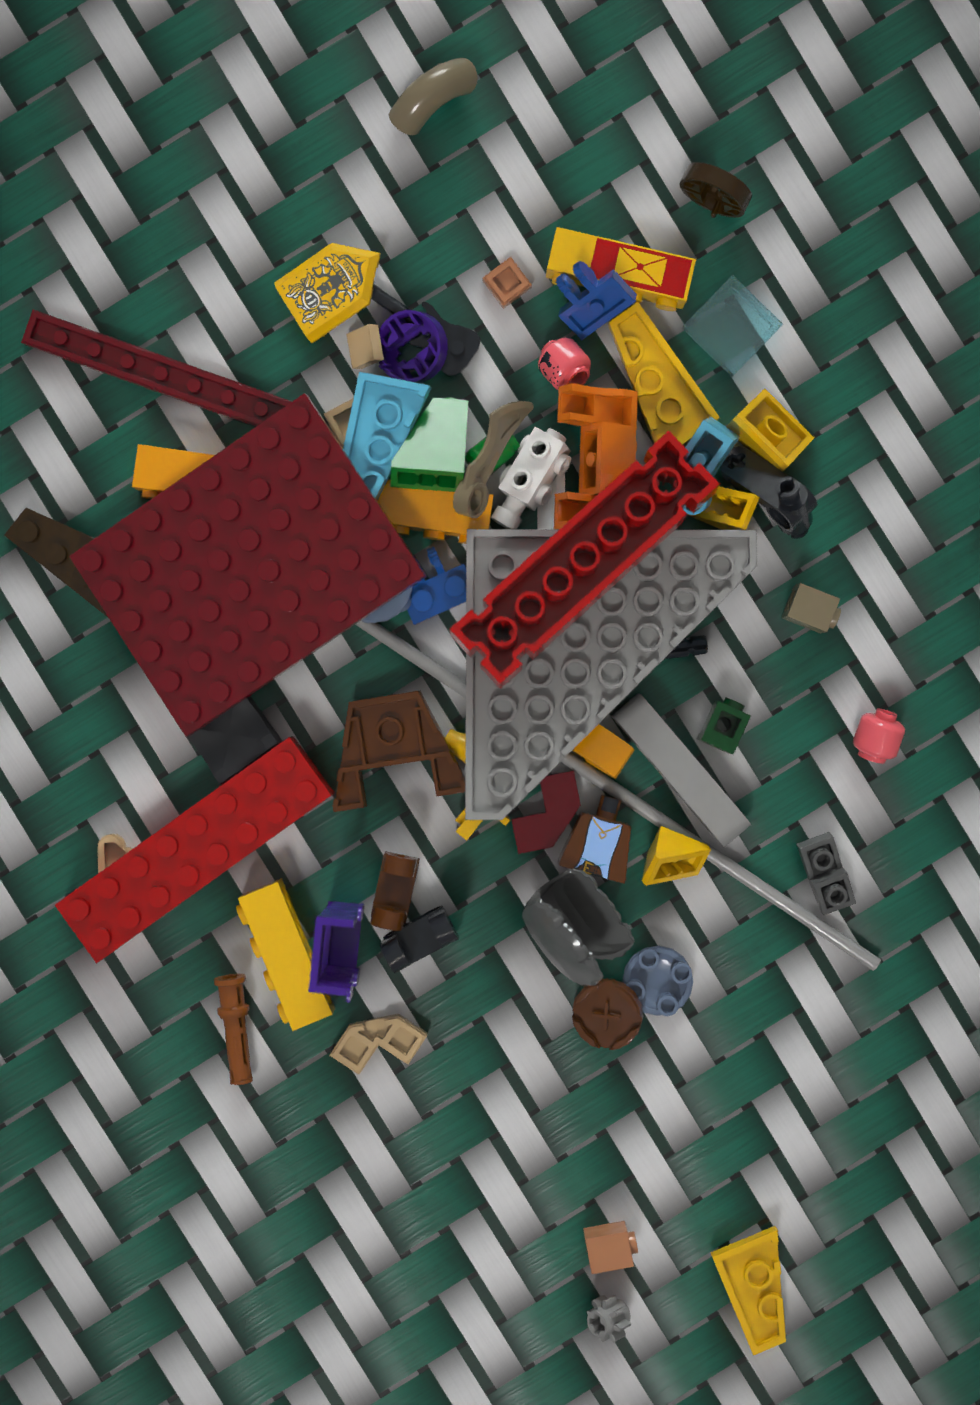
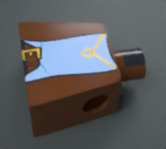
(598, 842)

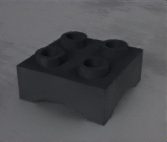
(235, 740)

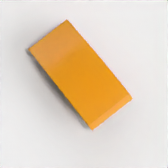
(604, 751)

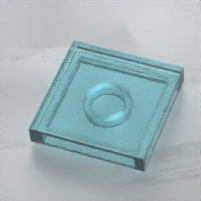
(732, 326)

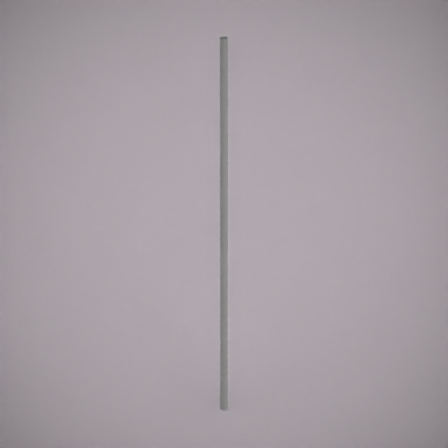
(643, 808)

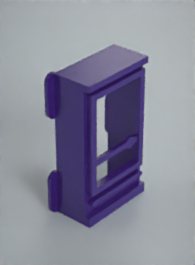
(336, 949)

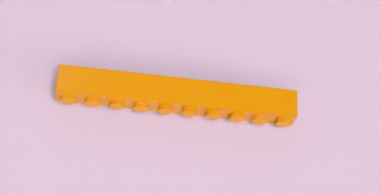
(406, 508)

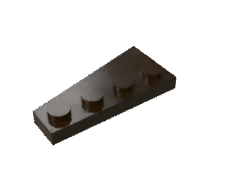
(51, 546)

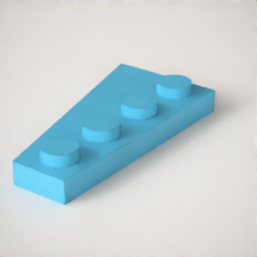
(380, 423)

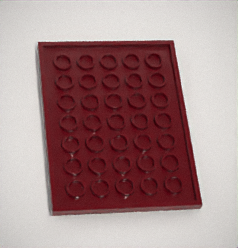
(247, 565)

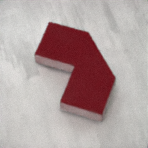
(544, 828)

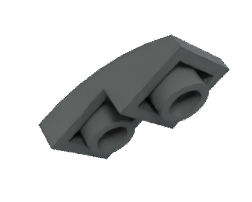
(825, 873)

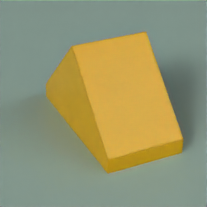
(729, 509)
(673, 857)

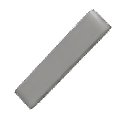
(681, 770)

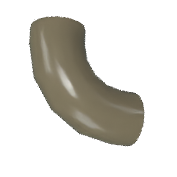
(430, 92)

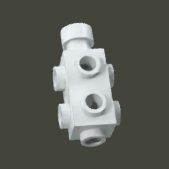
(540, 474)

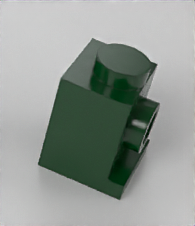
(729, 739)

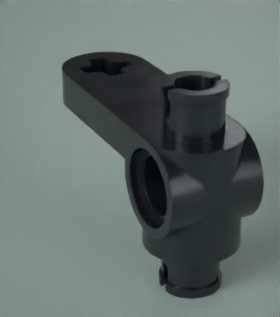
(784, 497)

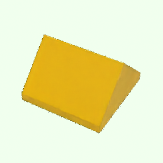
(770, 431)

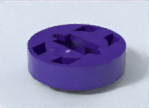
(404, 332)

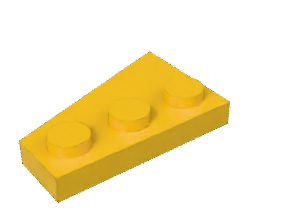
(753, 1283)

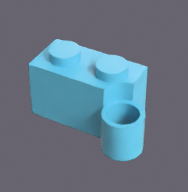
(709, 447)

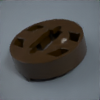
(702, 184)

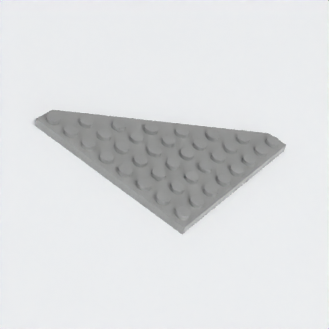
(579, 678)

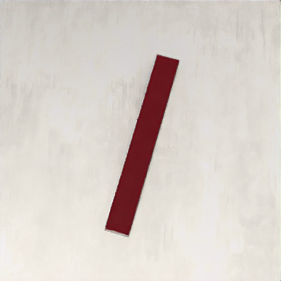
(150, 370)

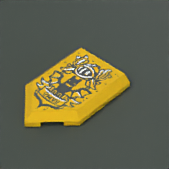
(329, 288)

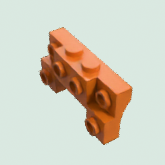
(606, 441)

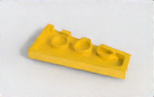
(664, 386)

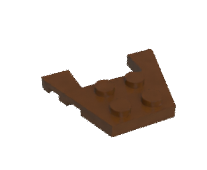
(392, 733)

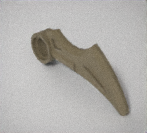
(472, 493)

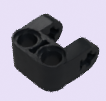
(418, 939)

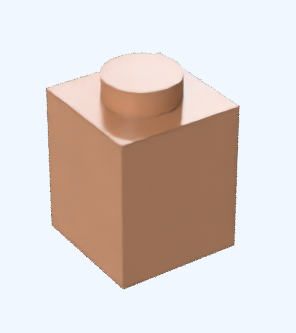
(610, 1247)

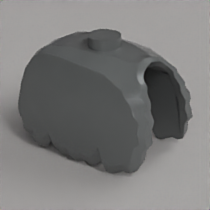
(576, 926)

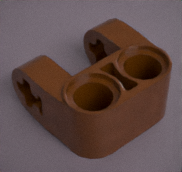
(394, 891)

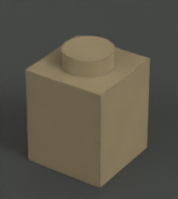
(812, 608)

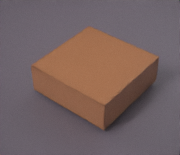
(507, 282)

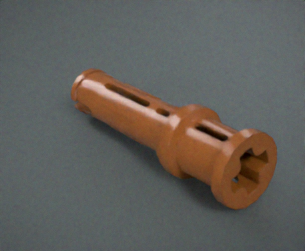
(233, 1012)

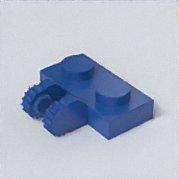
(597, 303)
(438, 592)

